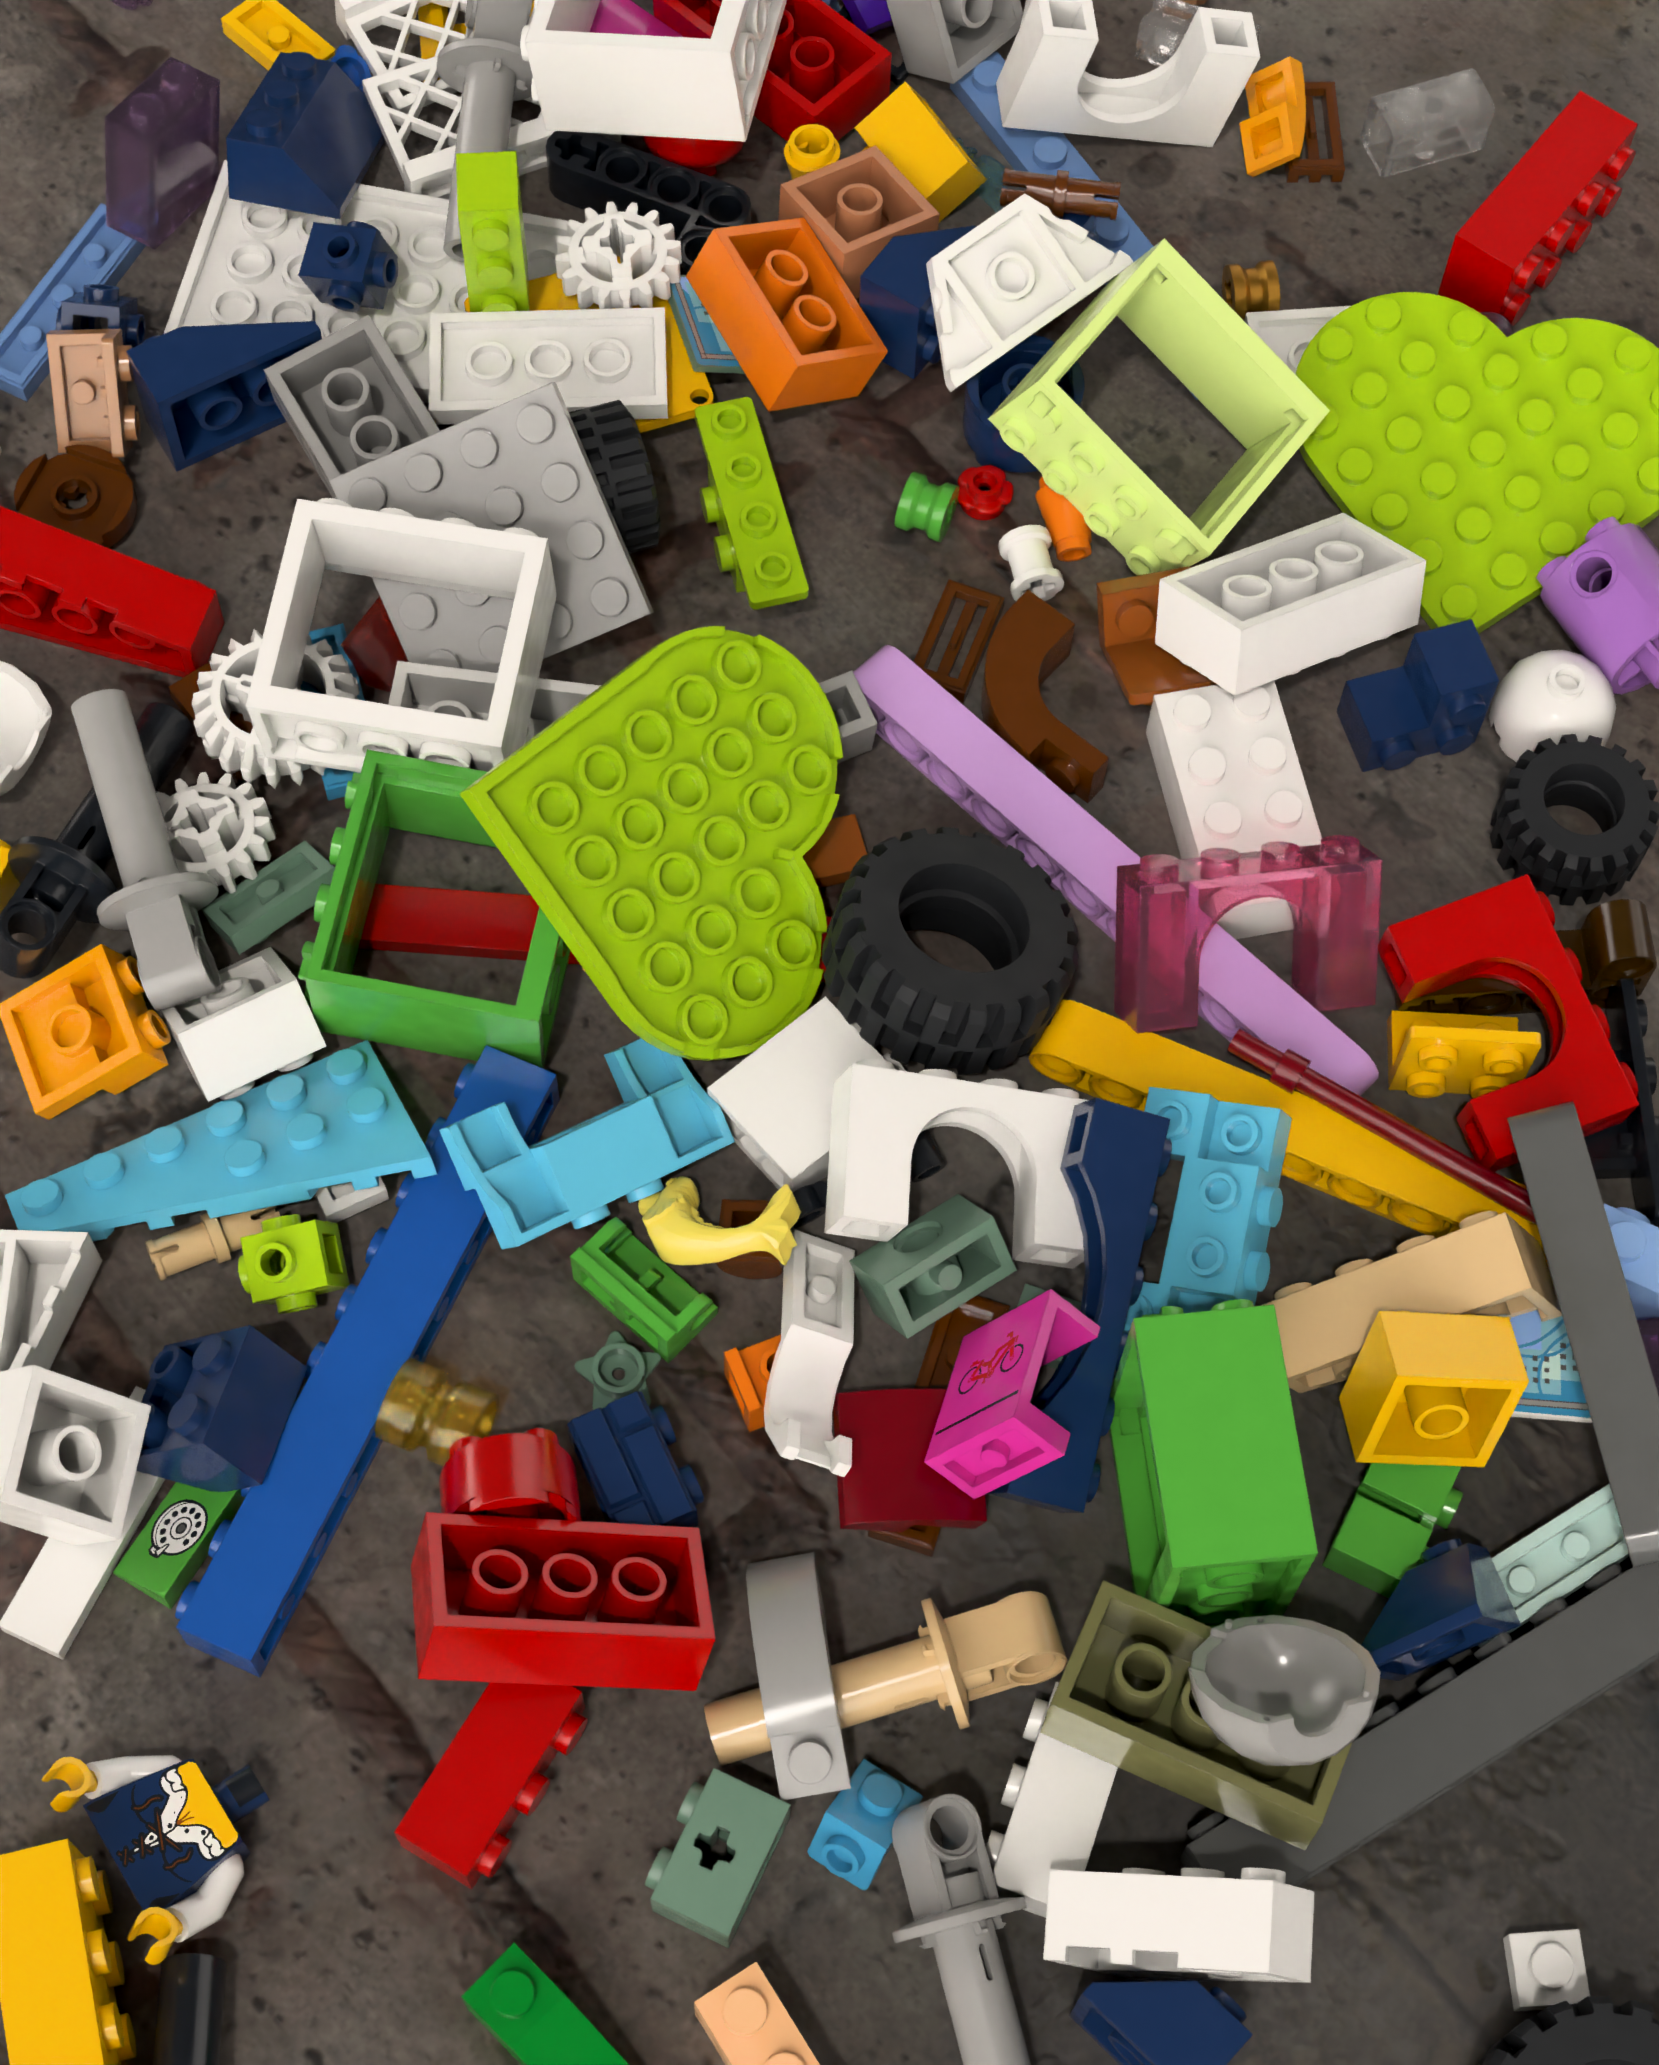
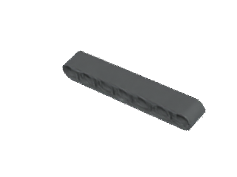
(1596, 1315)

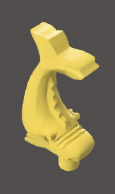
(687, 1240)

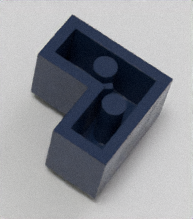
(1424, 705)

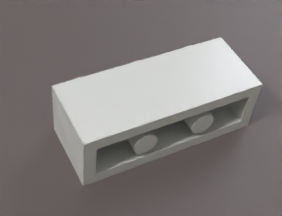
(1053, 1814)

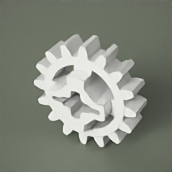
(646, 253)
(217, 828)

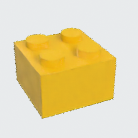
(1432, 1389)

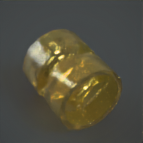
(431, 1413)

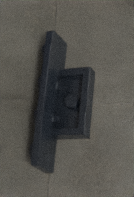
(1633, 1145)

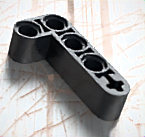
(597, 170)

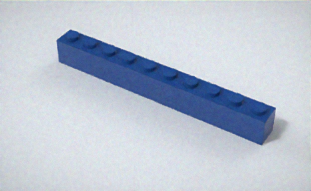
(329, 1438)

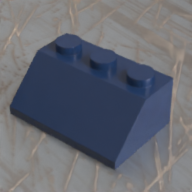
(303, 139)

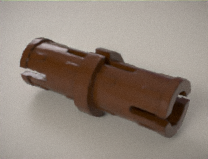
(1062, 193)

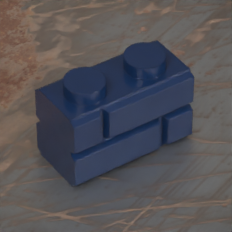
(631, 1465)

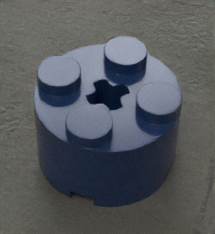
(992, 386)

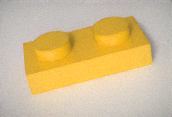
(269, 28)

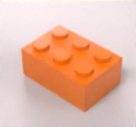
(786, 313)

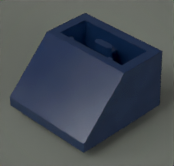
(899, 299)
(218, 1409)

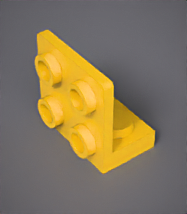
(1456, 1053)

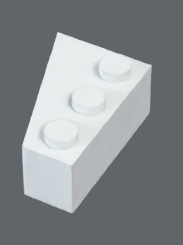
(41, 1292)
(1181, 1925)

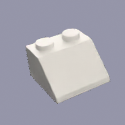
(245, 1027)

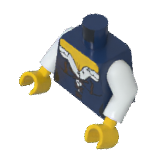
(166, 1836)

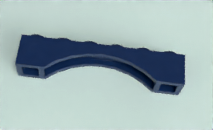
(1112, 1176)

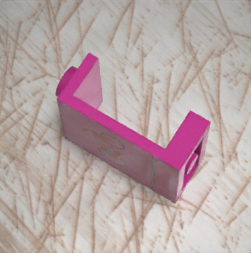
(986, 1420)

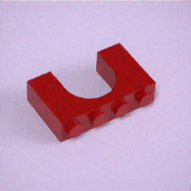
(1512, 938)

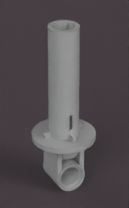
(490, 76)
(156, 898)
(958, 1916)

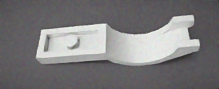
(812, 1354)

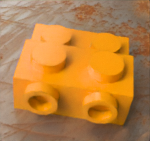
(84, 1031)

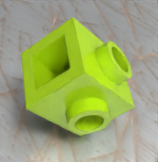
(292, 1263)

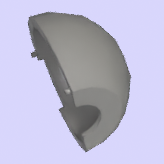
(1283, 1688)

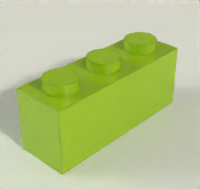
(492, 231)

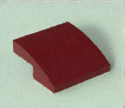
(888, 1479)

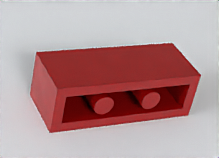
(491, 1777)

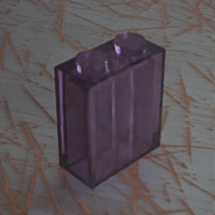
(162, 152)

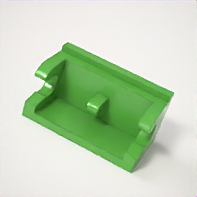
(641, 1290)

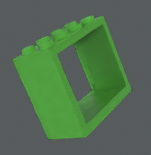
(422, 800)
(1210, 1464)

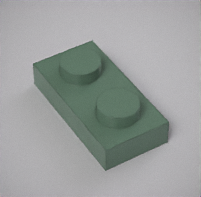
(271, 899)

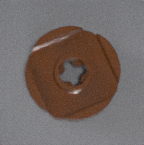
(86, 470)

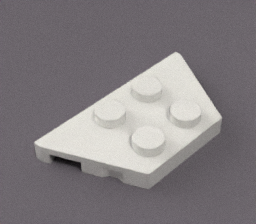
(1010, 283)

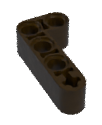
(1609, 946)

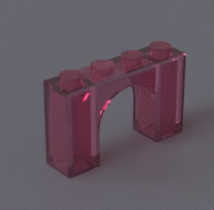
(1173, 904)

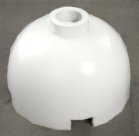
(1549, 698)

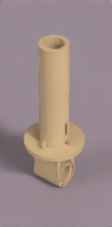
(950, 1663)

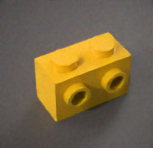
(922, 149)

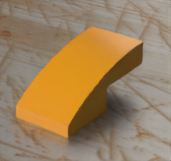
(1276, 116)

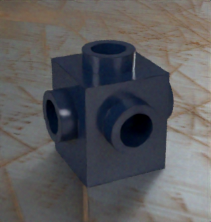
(349, 266)
(100, 300)

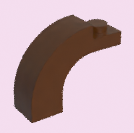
(1019, 658)

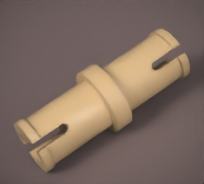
(205, 1241)

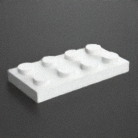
(589, 353)

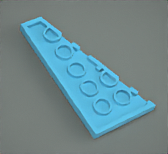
(240, 1155)

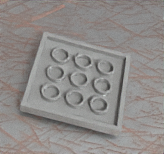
(503, 472)

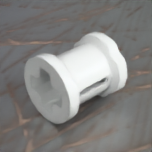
(1030, 562)

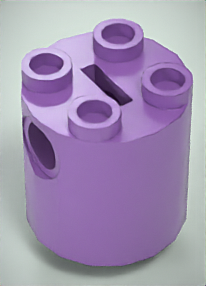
(1610, 602)

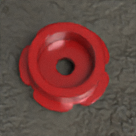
(984, 504)

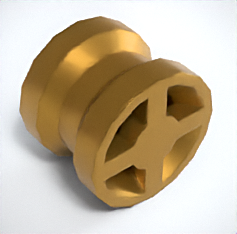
(1251, 288)

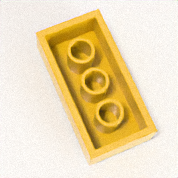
(58, 1961)

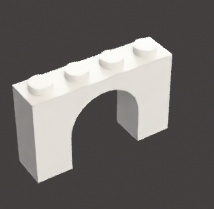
(1176, 103)
(873, 1139)

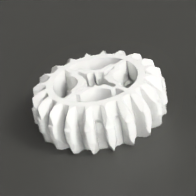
(227, 690)

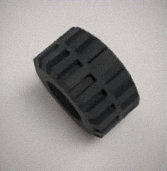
(622, 471)
(1594, 782)

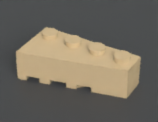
(1477, 1270)

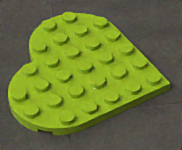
(1482, 441)
(674, 837)

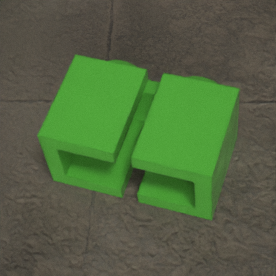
(1392, 1522)

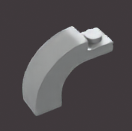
(796, 1676)

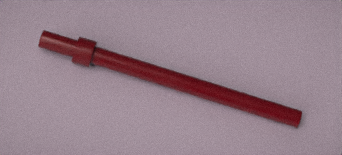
(1292, 1072)

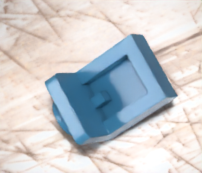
(859, 1825)

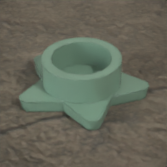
(615, 1356)

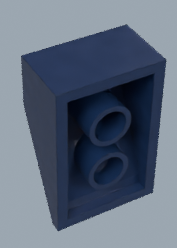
(209, 384)

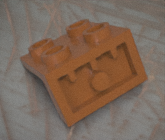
(1128, 639)

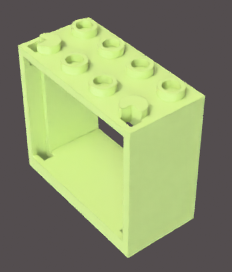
(1215, 360)

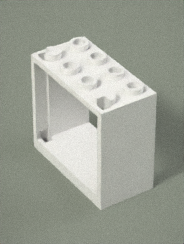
(646, 80)
(411, 550)

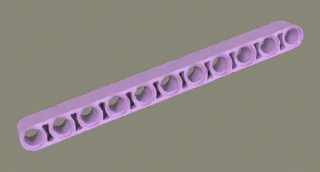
(1083, 858)

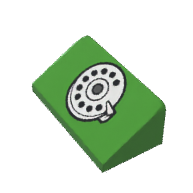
(176, 1541)

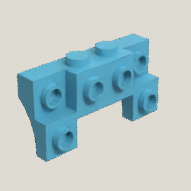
(578, 1171)
(1222, 1201)

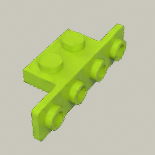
(747, 507)

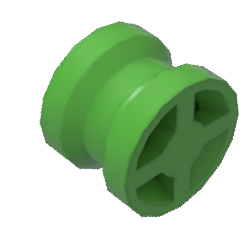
(926, 506)

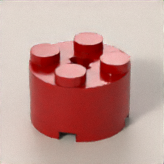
(510, 1477)

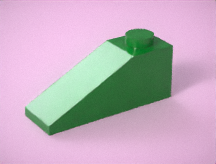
(535, 2016)

